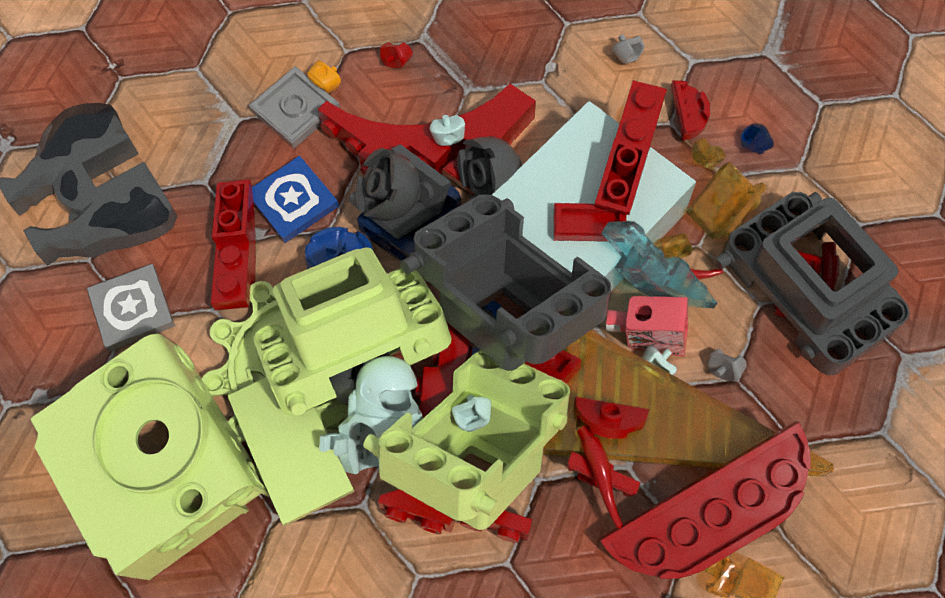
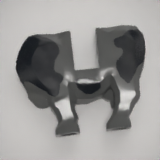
(104, 218)

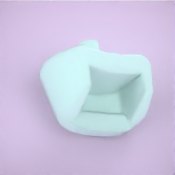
(448, 130)
(656, 358)
(473, 413)

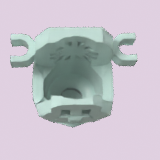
(373, 407)

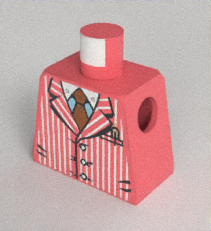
(653, 322)

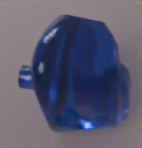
(756, 138)

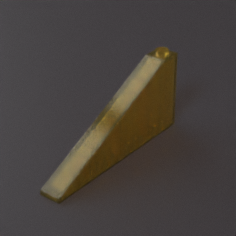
(682, 421)

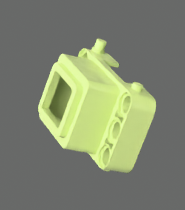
(342, 318)
(429, 457)

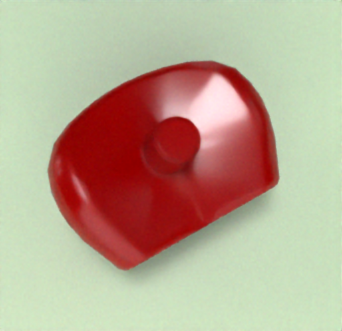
(395, 55)

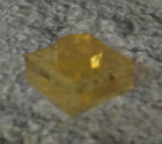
(757, 581)

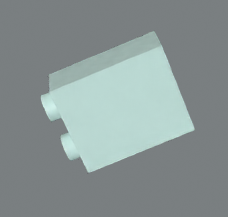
(571, 172)

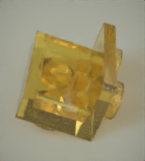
(725, 202)

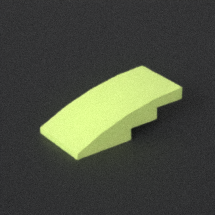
(288, 453)

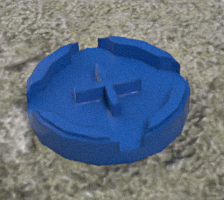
(333, 243)

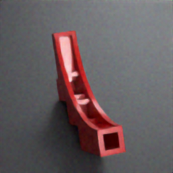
(500, 117)

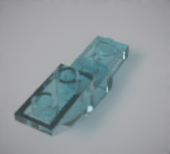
(648, 269)

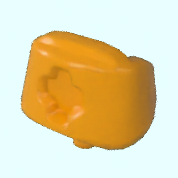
(324, 76)

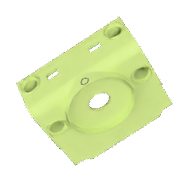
(136, 504)

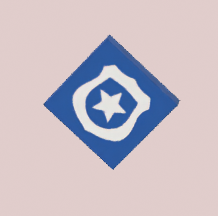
(293, 199)

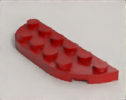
(717, 510)

